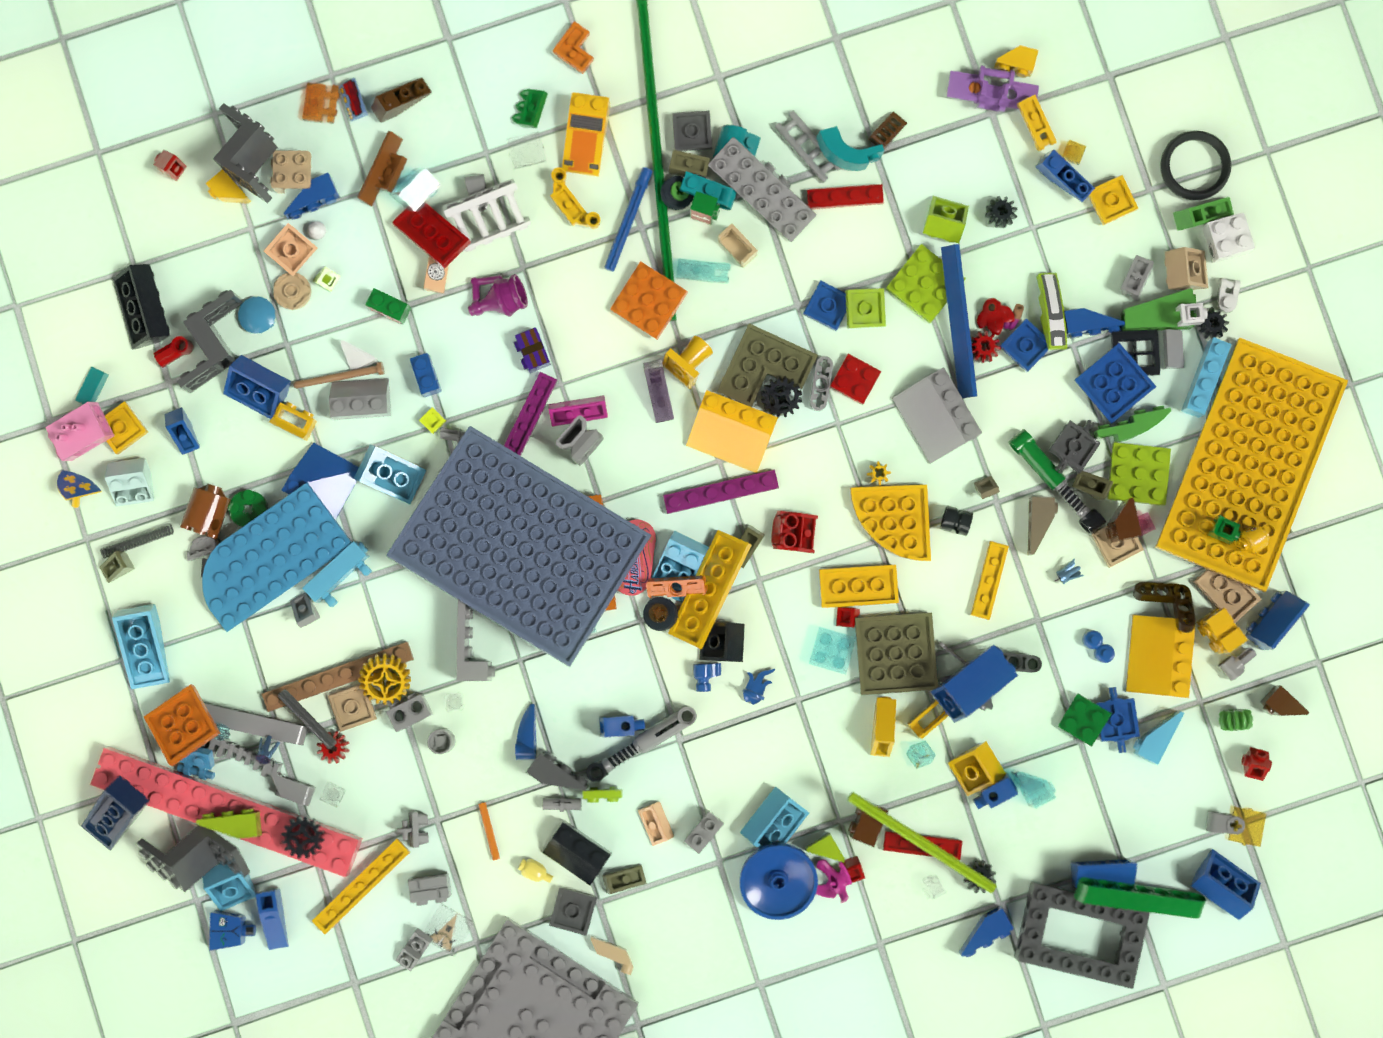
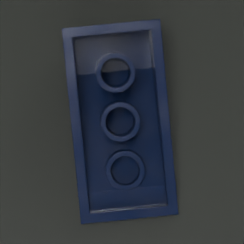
(114, 812)

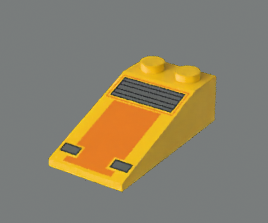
(585, 134)

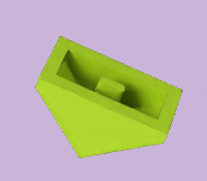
(826, 848)

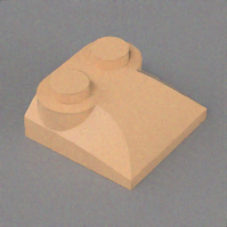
(290, 249)

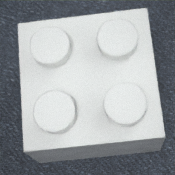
(1228, 237)

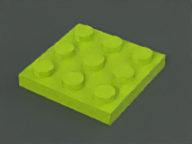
(921, 284)
(1139, 473)

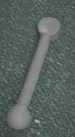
(941, 644)

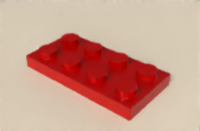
(432, 234)

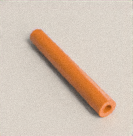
(489, 831)

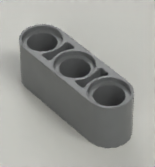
(1022, 660)

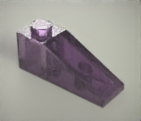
(658, 391)

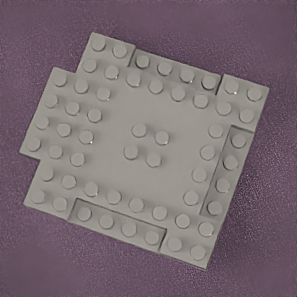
(534, 992)

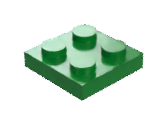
(1084, 719)

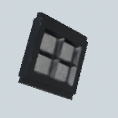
(1142, 346)

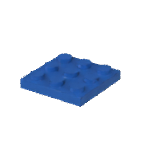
(1115, 383)

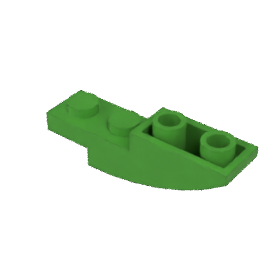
(1139, 423)

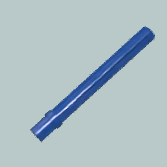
(628, 218)

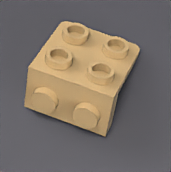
(290, 170)

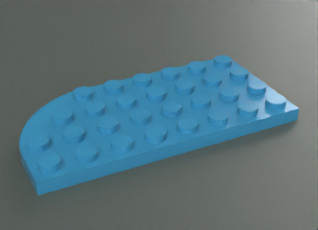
(270, 556)

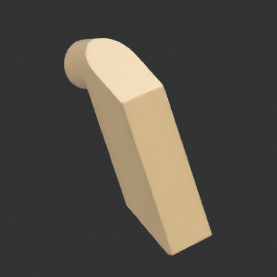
(614, 953)

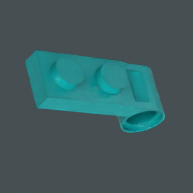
(693, 183)

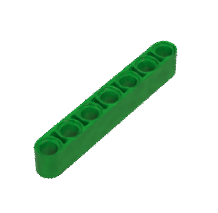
(1139, 898)

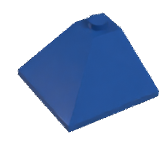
(327, 475)

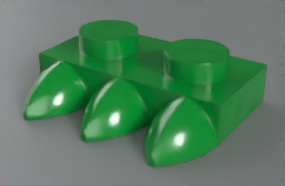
(530, 108)

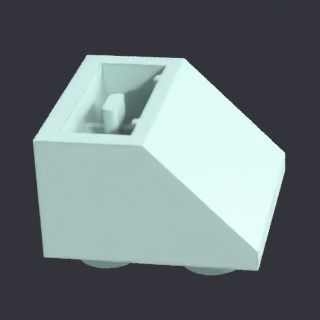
(129, 481)

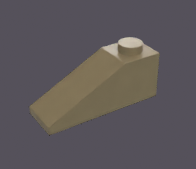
(1040, 516)

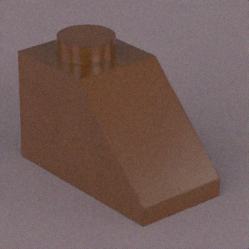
(1282, 703)

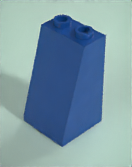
(974, 683)

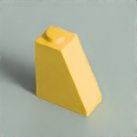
(883, 727)

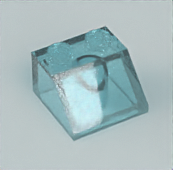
(415, 189)
(1034, 789)

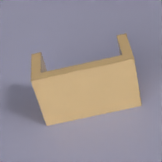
(737, 245)

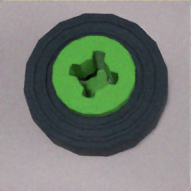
(671, 196)

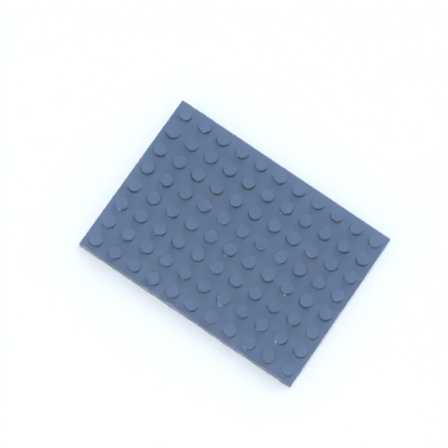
(519, 546)

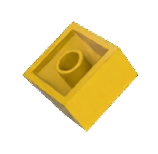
(977, 768)

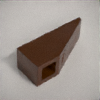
(399, 99)

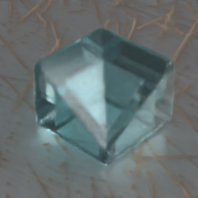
(920, 754)

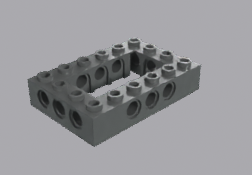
(1031, 951)

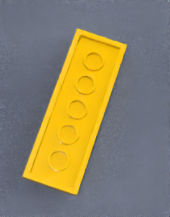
(720, 569)

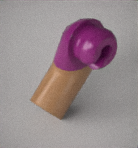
(1018, 310)

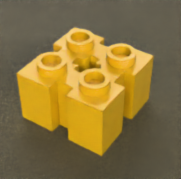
(1221, 631)

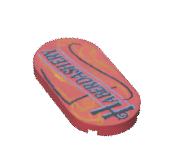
(642, 569)

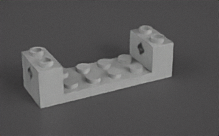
(466, 669)

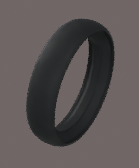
(1205, 137)

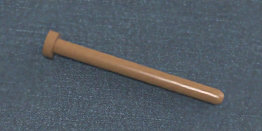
(379, 368)

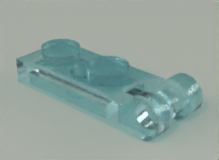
(702, 271)

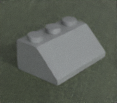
(360, 399)

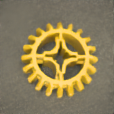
(392, 678)

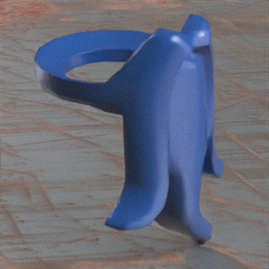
(755, 689)

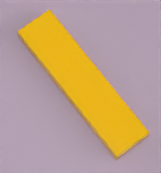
(989, 580)

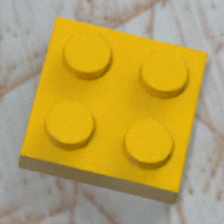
(1113, 200)
(125, 427)

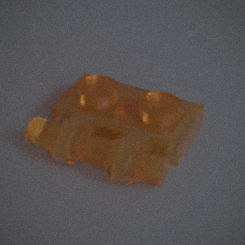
(315, 103)

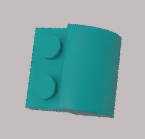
(747, 139)

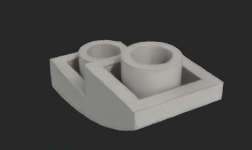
(414, 949)

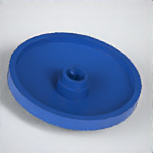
(778, 881)

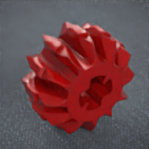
(991, 346)
(337, 753)

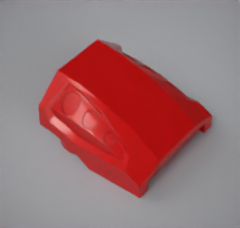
(794, 531)

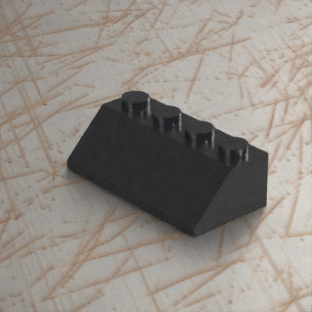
(141, 306)

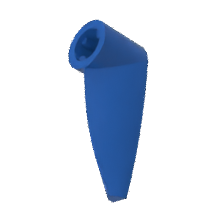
(526, 737)

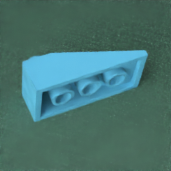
(142, 645)

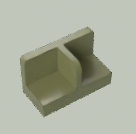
(688, 162)

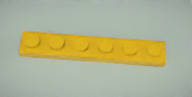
(361, 886)

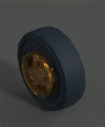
(653, 612)

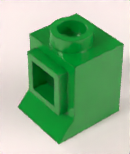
(1217, 532)

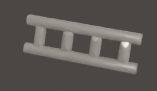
(796, 145)

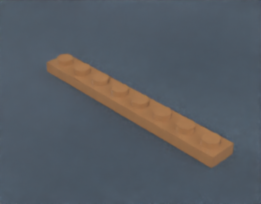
(333, 677)

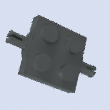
(1074, 446)

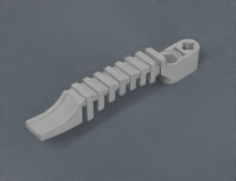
(286, 787)

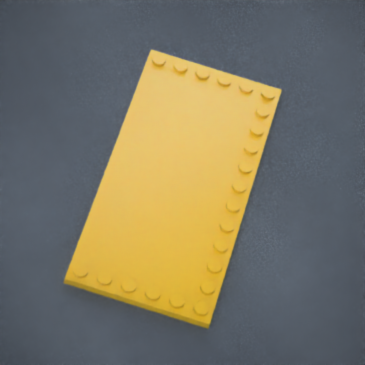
(1252, 461)

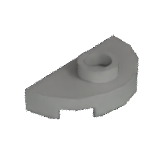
(201, 547)

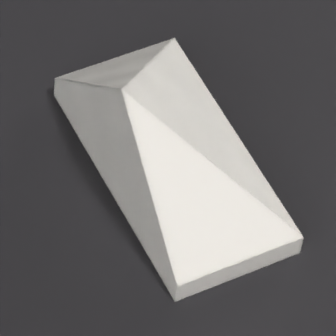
(356, 357)

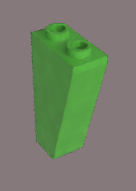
(1158, 313)

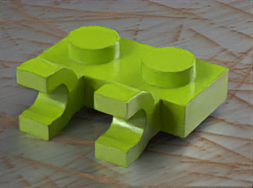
(612, 794)

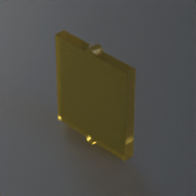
(1253, 829)

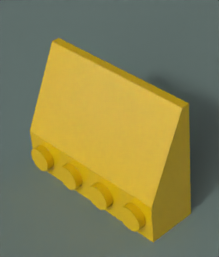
(731, 431)
(1159, 657)

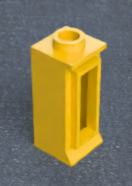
(918, 730)

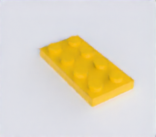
(858, 586)

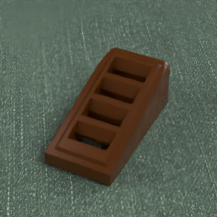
(878, 141)

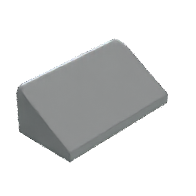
(1173, 349)

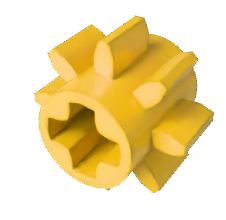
(878, 467)

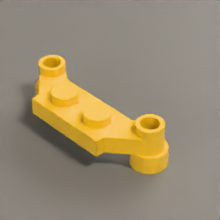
(569, 204)

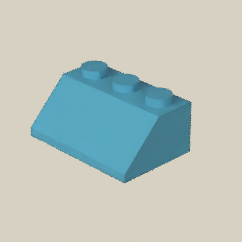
(774, 820)

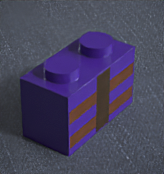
(532, 350)

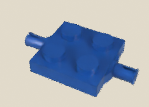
(1123, 721)

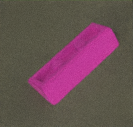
(565, 412)

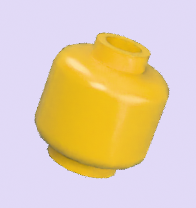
(1253, 539)

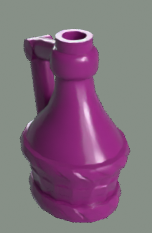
(504, 297)

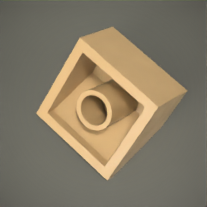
(1186, 269)

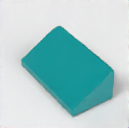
(91, 386)

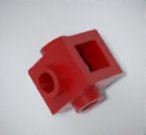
(1256, 763)

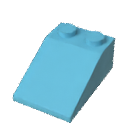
(390, 474)

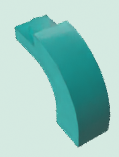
(844, 156)

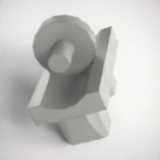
(415, 837)

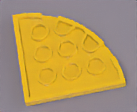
(895, 518)

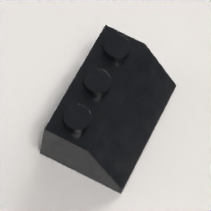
(577, 852)

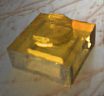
(1073, 152)

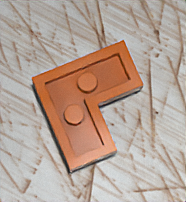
(569, 48)

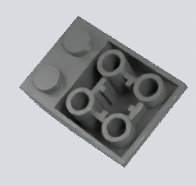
(552, 773)

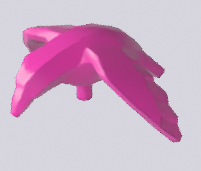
(836, 881)

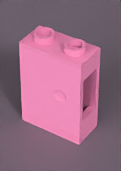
(79, 431)

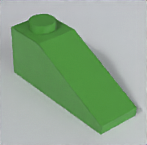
(1203, 213)

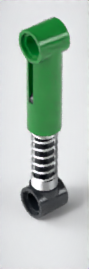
(1026, 447)

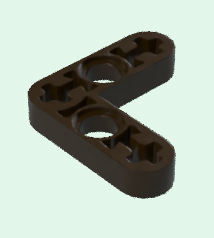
(1173, 595)

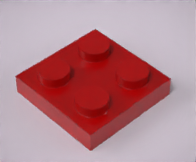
(855, 379)

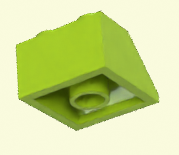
(946, 219)

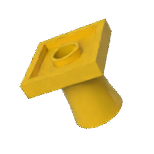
(684, 365)

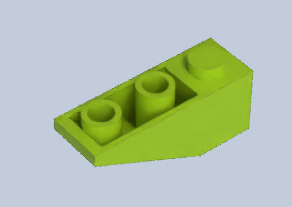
(237, 826)

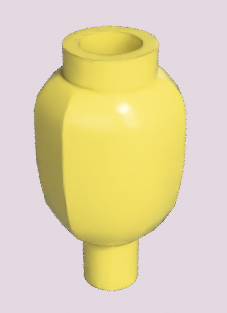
(534, 871)

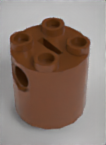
(206, 510)

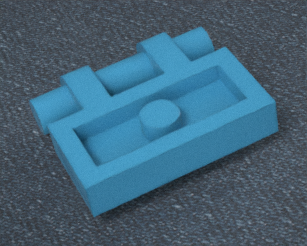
(201, 758)

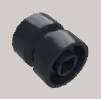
(956, 520)

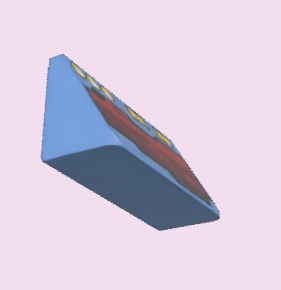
(353, 99)

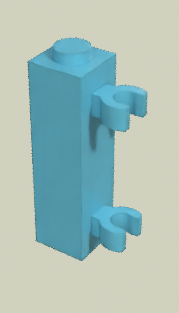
(337, 571)

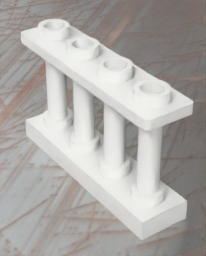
(489, 196)

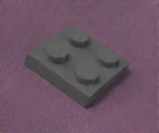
(692, 131)
(573, 911)

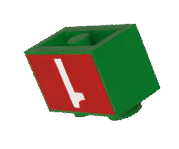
(704, 208)
(388, 306)

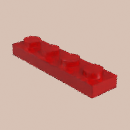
(845, 196)

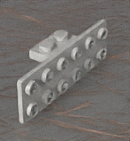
(762, 189)

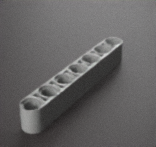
(258, 724)

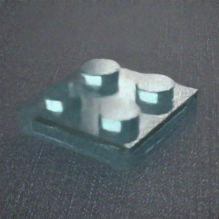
(832, 650)

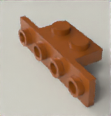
(384, 170)

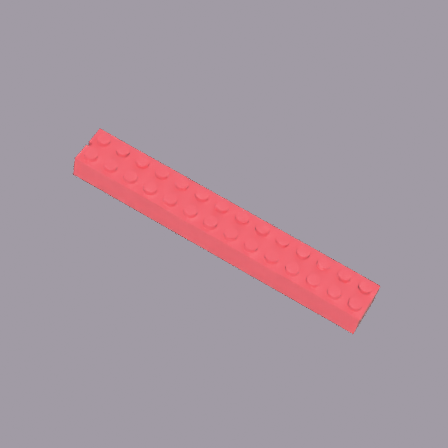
(193, 797)

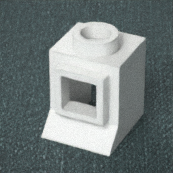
(1186, 320)

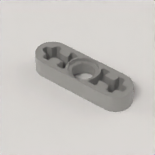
(824, 398)

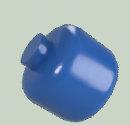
(1092, 639)
(1104, 653)

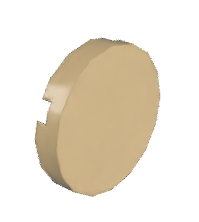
(292, 291)

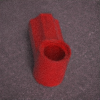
(172, 351)

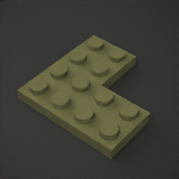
(760, 355)

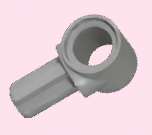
(1234, 666)

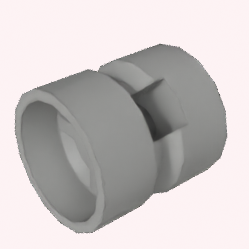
(441, 741)

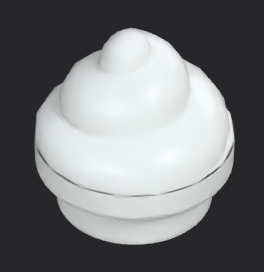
(317, 230)

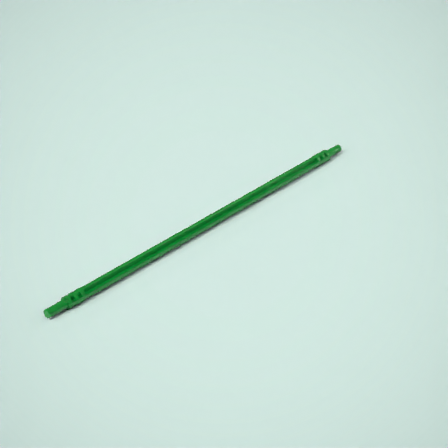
(655, 139)

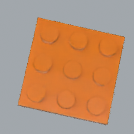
(649, 300)
(181, 725)

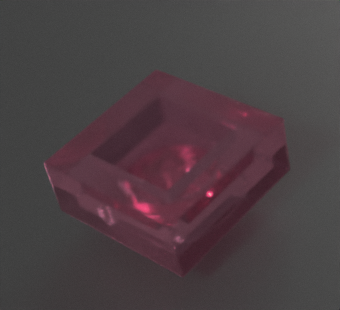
(1146, 523)

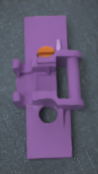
(987, 96)

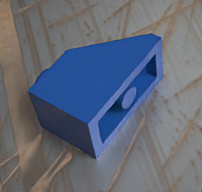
(181, 430)

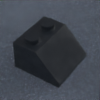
(724, 643)

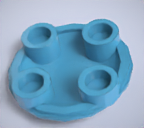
(256, 315)

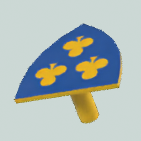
(75, 486)

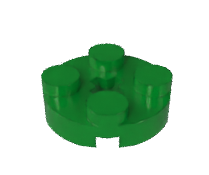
(243, 498)

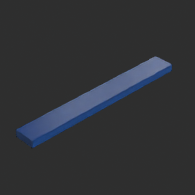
(959, 321)

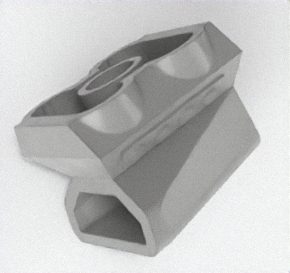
(579, 440)

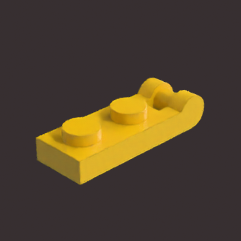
(1036, 122)

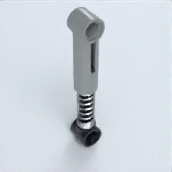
(643, 743)

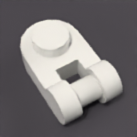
(1226, 301)

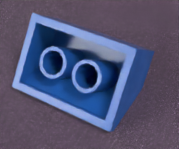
(256, 386)
(1276, 620)
(1112, 870)
(1226, 885)

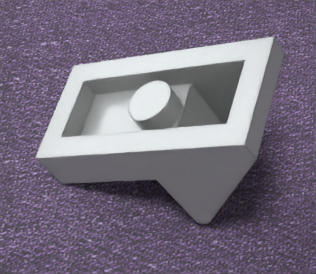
(304, 610)

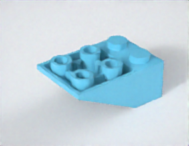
(680, 559)

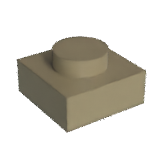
(986, 487)

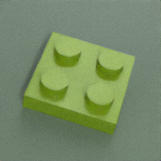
(865, 308)

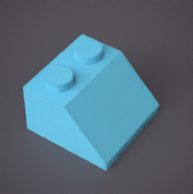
(227, 888)

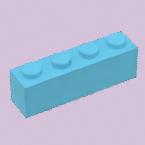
(1206, 377)

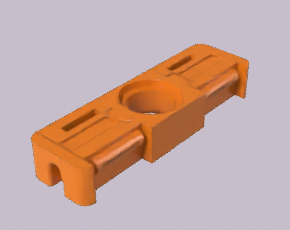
(689, 585)

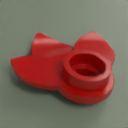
(994, 319)

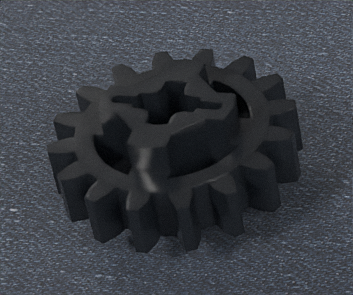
(785, 389)
(300, 848)

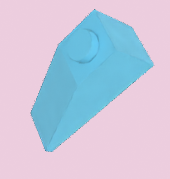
(1155, 741)

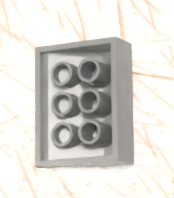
(937, 415)

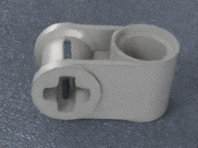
(475, 184)
(1221, 822)

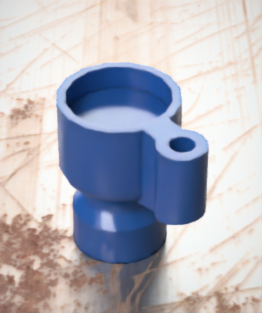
(703, 673)

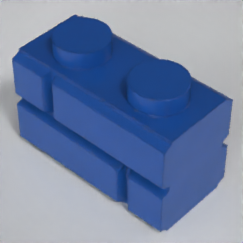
(425, 375)

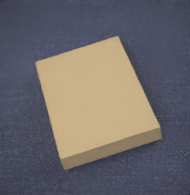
(1227, 593)

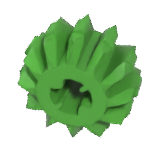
(1235, 719)

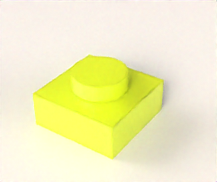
(432, 420)

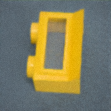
(294, 421)

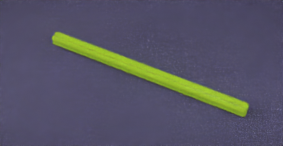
(921, 842)

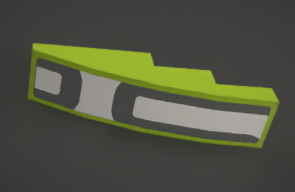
(1052, 311)

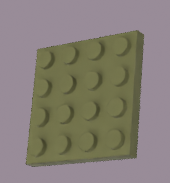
(896, 653)

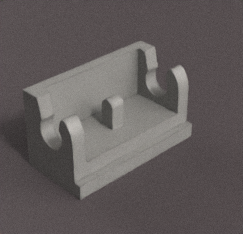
(1137, 277)

